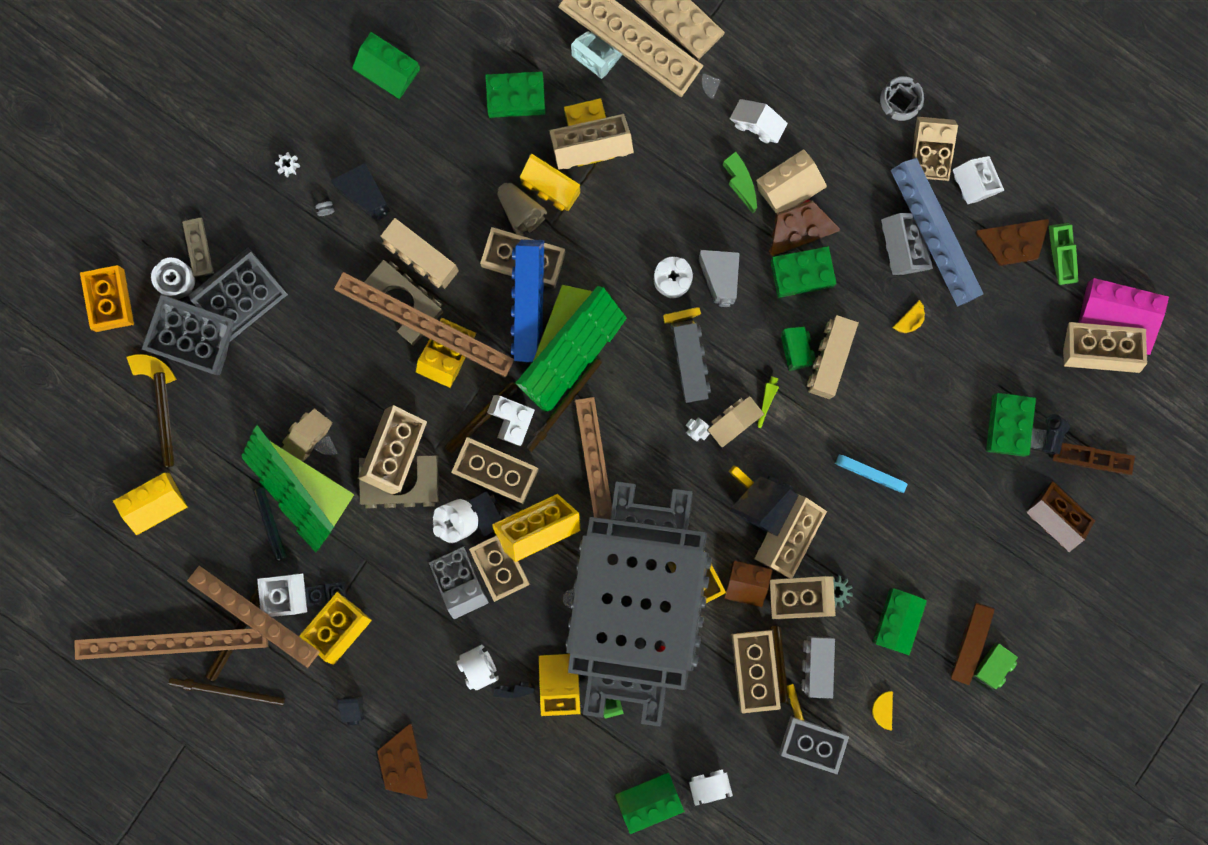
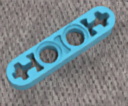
(871, 473)

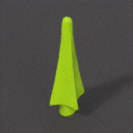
(769, 393)

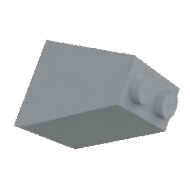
(721, 275)

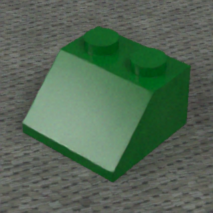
(796, 348)

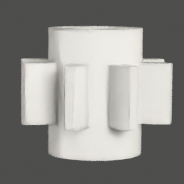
(288, 170)
(697, 429)

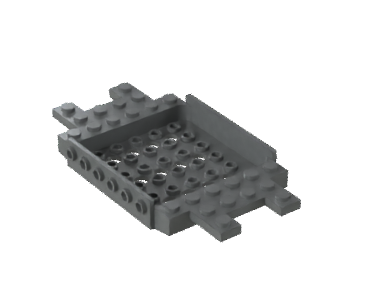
(625, 670)

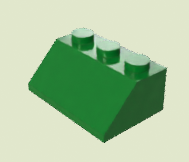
(385, 65)
(899, 621)
(649, 803)

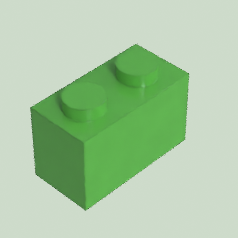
(996, 666)

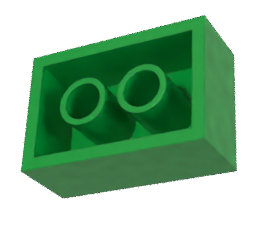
(515, 94)
(803, 272)
(1011, 424)

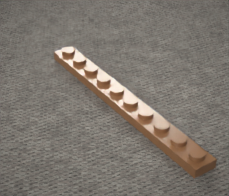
(424, 324)
(595, 462)
(169, 643)

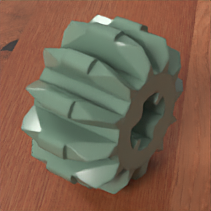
(841, 587)

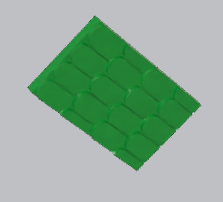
(572, 340)
(302, 492)

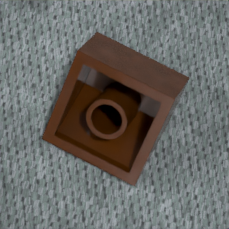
(748, 583)

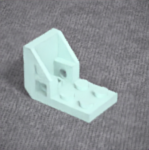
(594, 53)

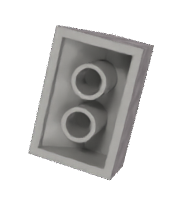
(905, 245)

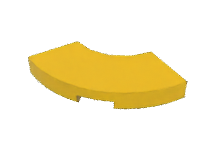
(148, 366)

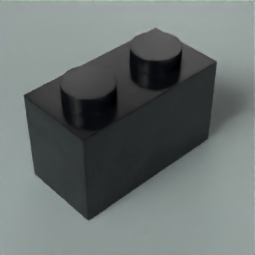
(487, 512)

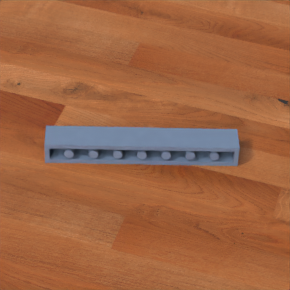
(937, 232)

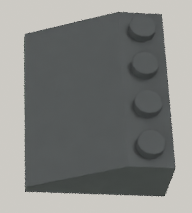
(239, 291)
(189, 335)

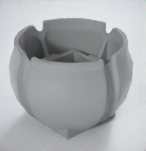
(908, 89)

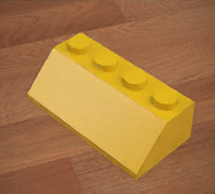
(537, 527)

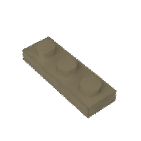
(198, 247)

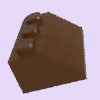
(1061, 517)

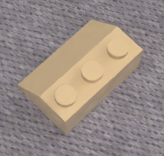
(791, 182)

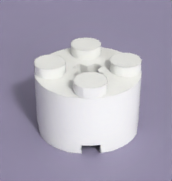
(679, 268)
(165, 270)
(454, 521)
(477, 667)
(710, 788)

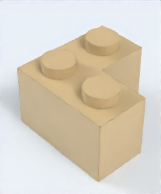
(735, 420)
(306, 434)

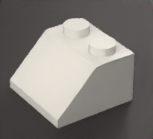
(977, 179)
(282, 595)

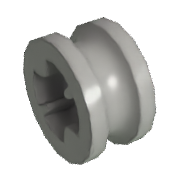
(324, 208)

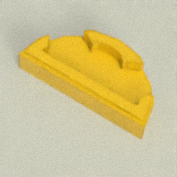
(681, 315)
(912, 319)
(741, 477)
(883, 710)

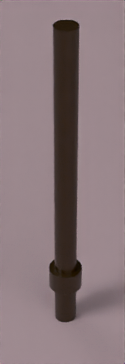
(540, 434)
(189, 685)

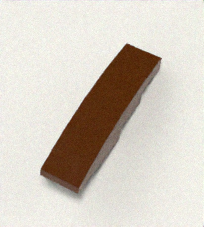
(1095, 459)
(972, 643)

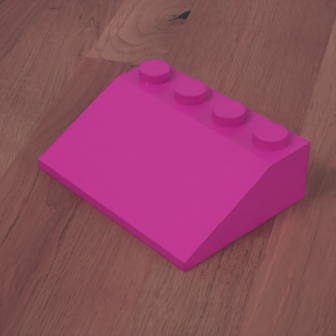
(1124, 307)

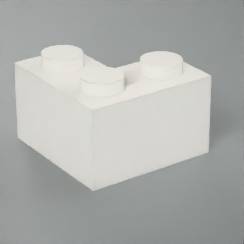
(758, 119)
(515, 417)

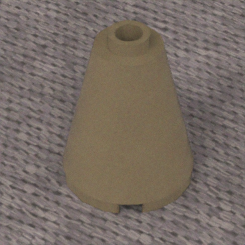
(520, 209)

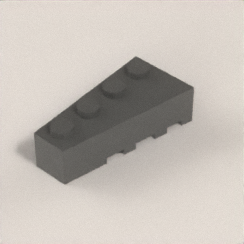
(690, 360)

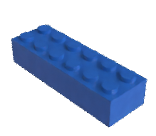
(528, 299)

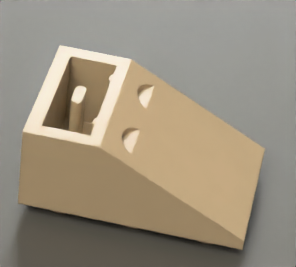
(935, 146)

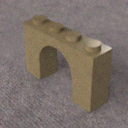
(387, 277)
(425, 490)

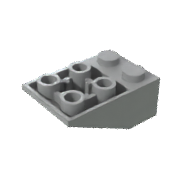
(458, 583)

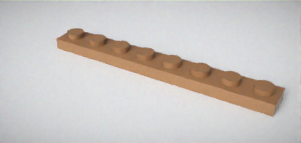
(253, 616)

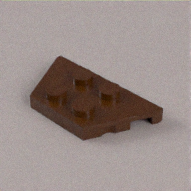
(800, 226)
(1015, 242)
(402, 765)

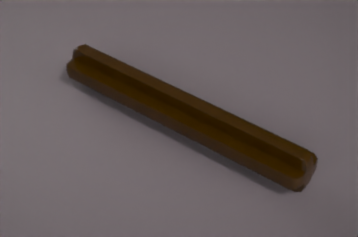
(780, 666)

